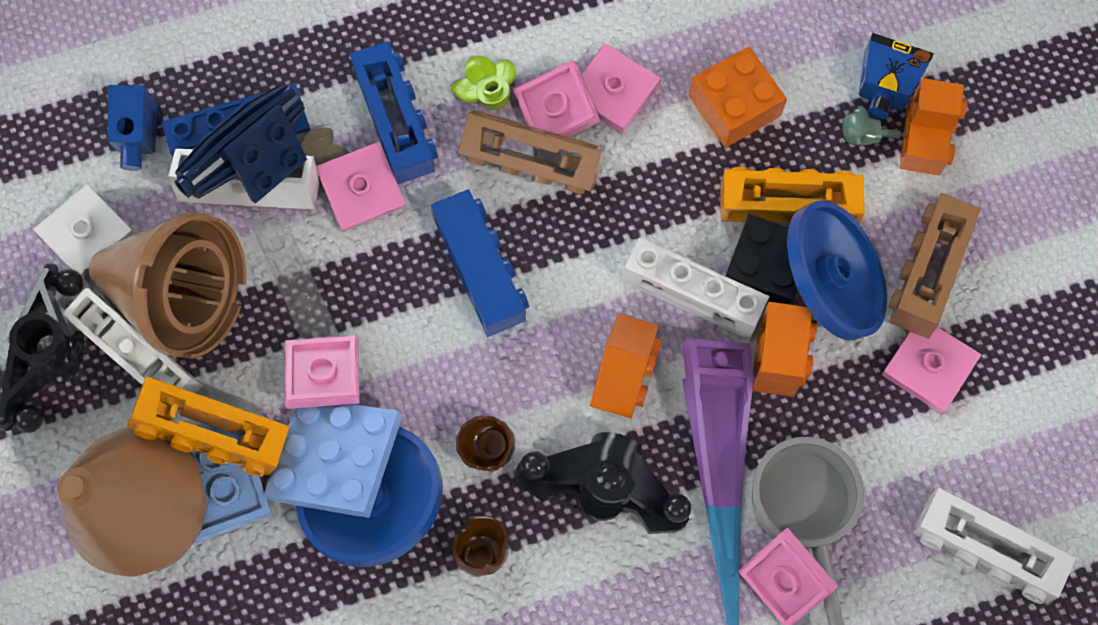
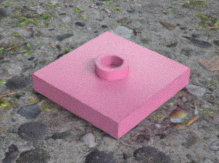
(618, 87)
(558, 101)
(360, 186)
(932, 367)
(322, 372)
(787, 578)

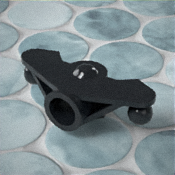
(62, 355)
(606, 480)

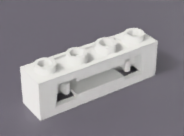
(694, 288)
(124, 343)
(1038, 576)

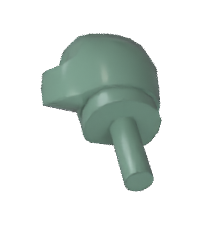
(862, 130)

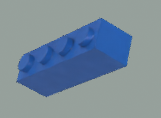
(479, 263)

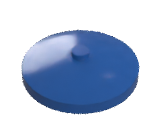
(837, 270)
(400, 515)

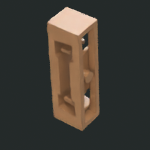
(543, 171)
(915, 311)

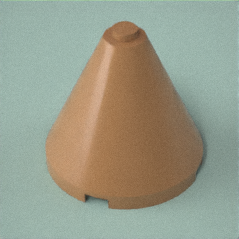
(176, 282)
(132, 503)

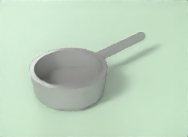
(813, 493)

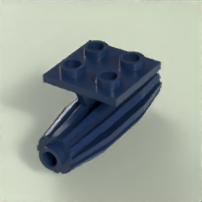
(249, 144)

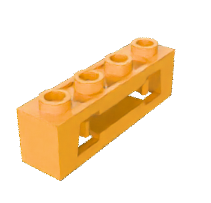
(744, 187)
(158, 405)

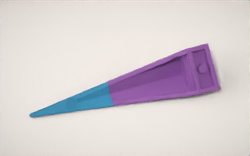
(718, 408)

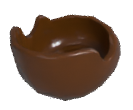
(485, 443)
(481, 546)

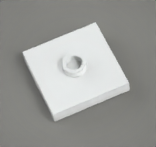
(82, 229)

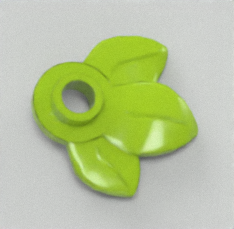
(485, 82)

